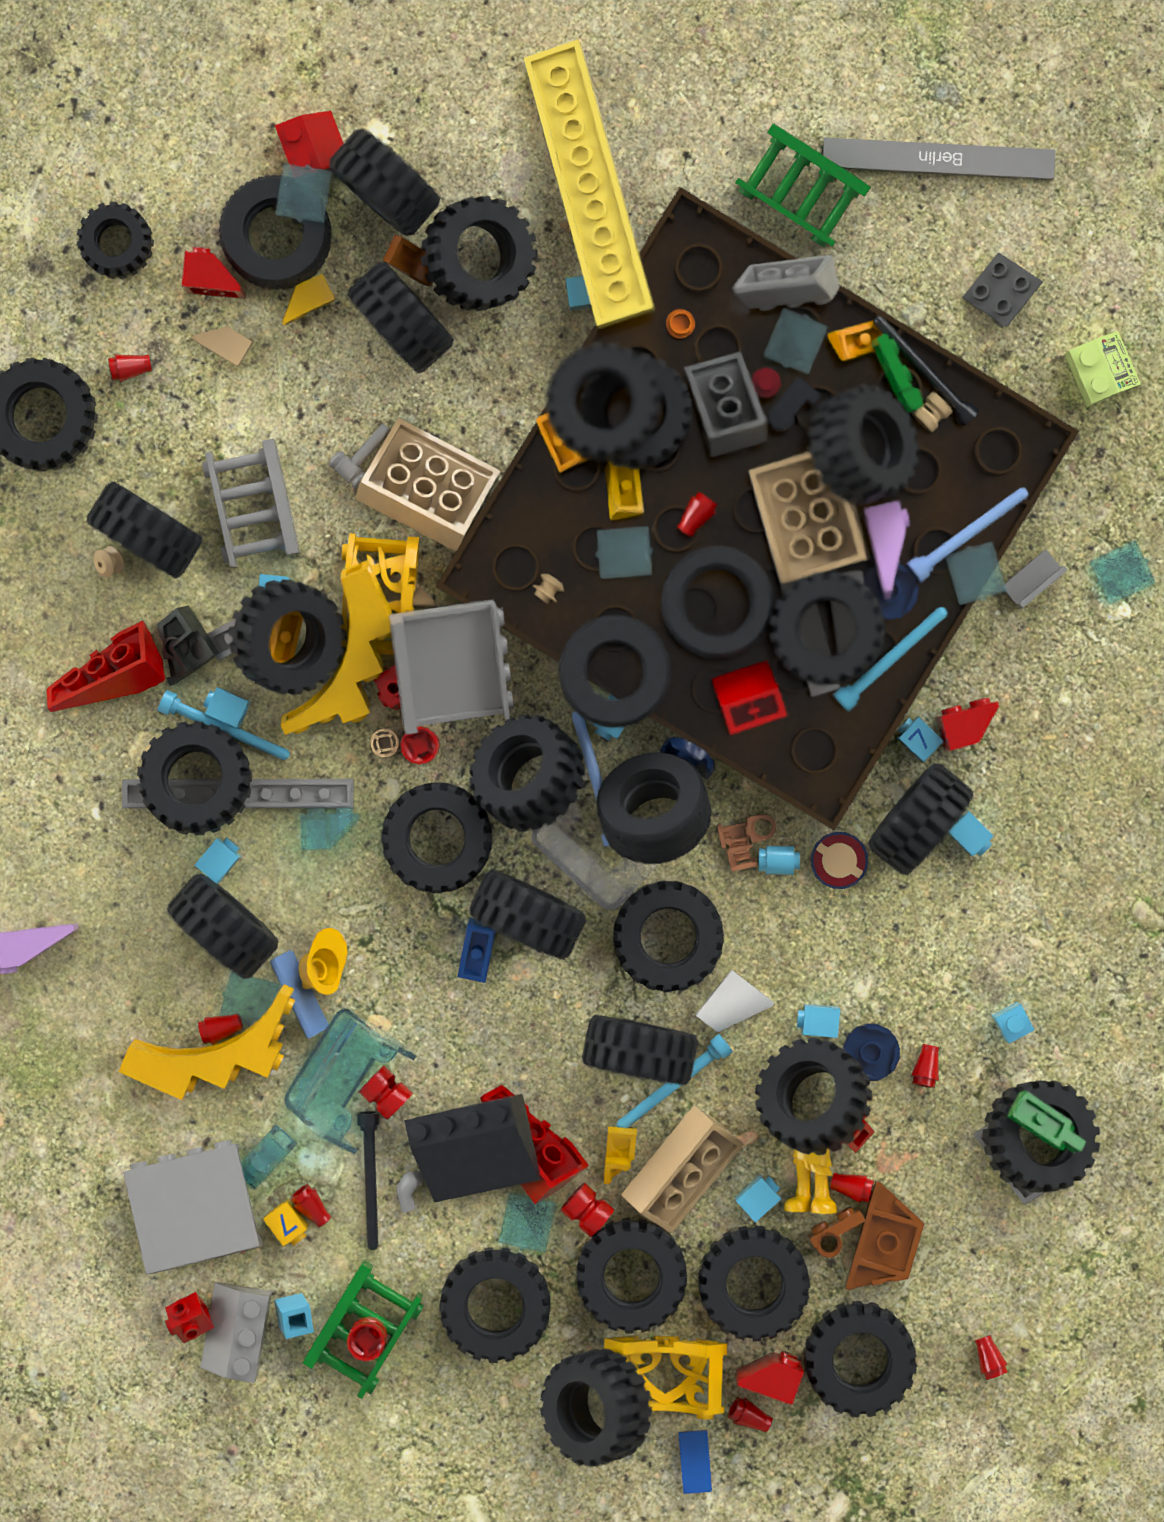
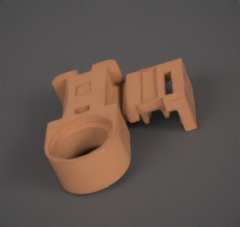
(739, 840)

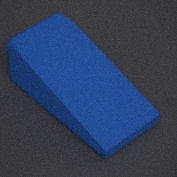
(476, 951)
(695, 1461)

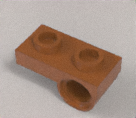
(407, 259)
(846, 1220)

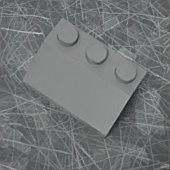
(788, 283)
(238, 1333)

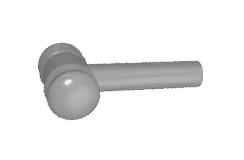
(349, 468)

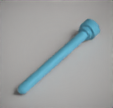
(850, 694)
(173, 705)
(717, 1049)

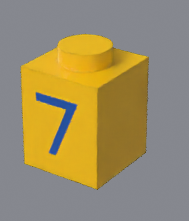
(286, 1223)

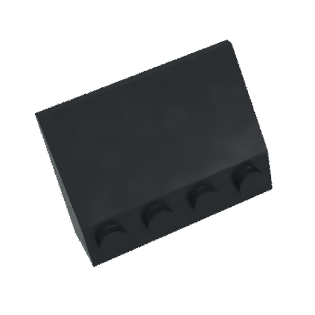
(474, 1148)

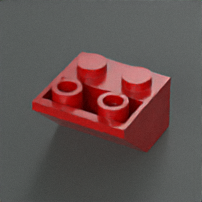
(749, 697)
(966, 726)

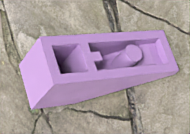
(886, 534)
(24, 945)

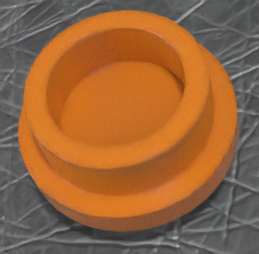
(680, 323)

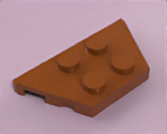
(885, 1241)

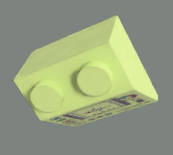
(1102, 368)

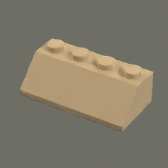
(682, 1169)

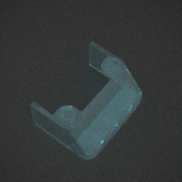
(335, 1072)

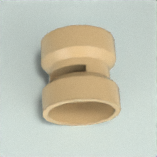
(932, 412)
(388, 740)

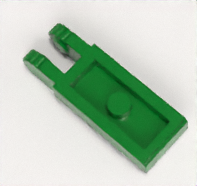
(897, 375)

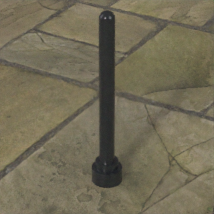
(963, 411)
(368, 1124)

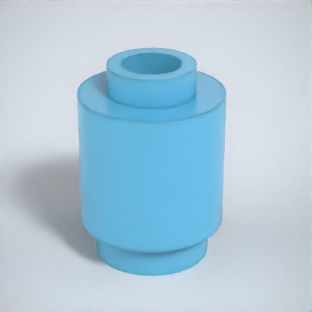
(778, 860)

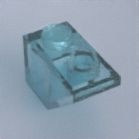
(326, 830)
(267, 1155)

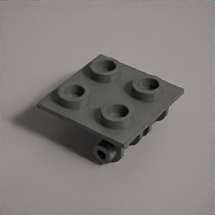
(1002, 290)

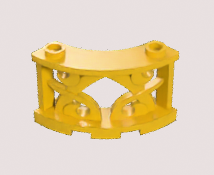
(404, 564)
(698, 1350)

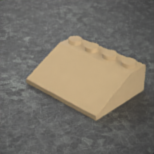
(427, 484)
(805, 521)

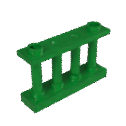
(828, 173)
(350, 1304)

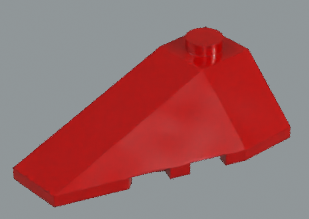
(118, 671)
(556, 1157)

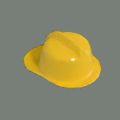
(324, 963)

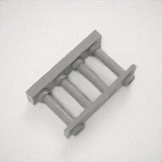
(273, 484)

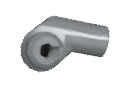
(406, 1187)

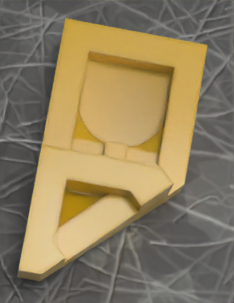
(308, 297)
(619, 1151)

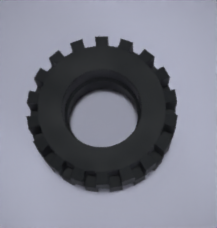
(97, 223)

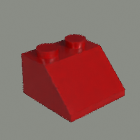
(310, 139)
(207, 276)
(772, 1376)

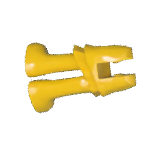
(802, 1200)

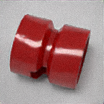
(420, 746)
(385, 1092)
(587, 1209)
(367, 1338)

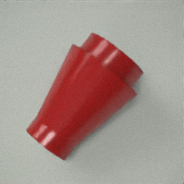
(128, 366)
(697, 513)
(219, 1027)
(926, 1067)
(853, 1186)
(310, 1205)
(990, 1358)
(748, 1415)

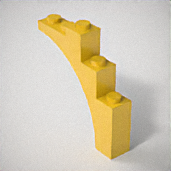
(361, 660)
(178, 1070)

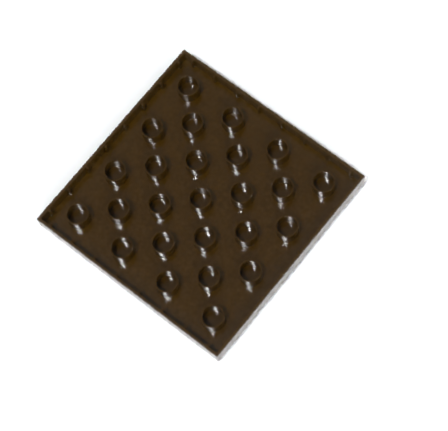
(551, 518)

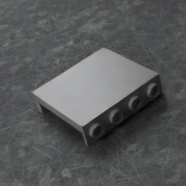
(450, 664)
(191, 1207)

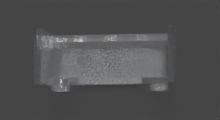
(584, 866)

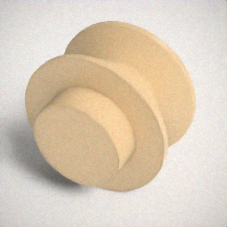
(108, 561)
(548, 588)

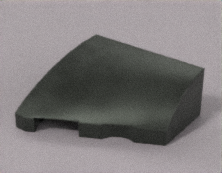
(184, 643)

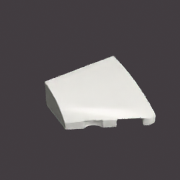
(732, 1003)

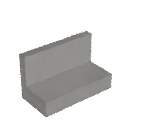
(1033, 579)

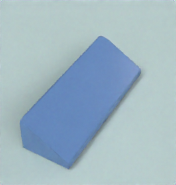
(305, 1006)

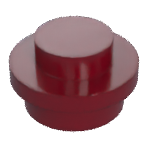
(766, 382)

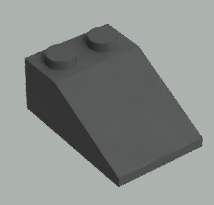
(726, 404)

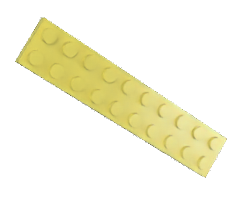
(589, 184)

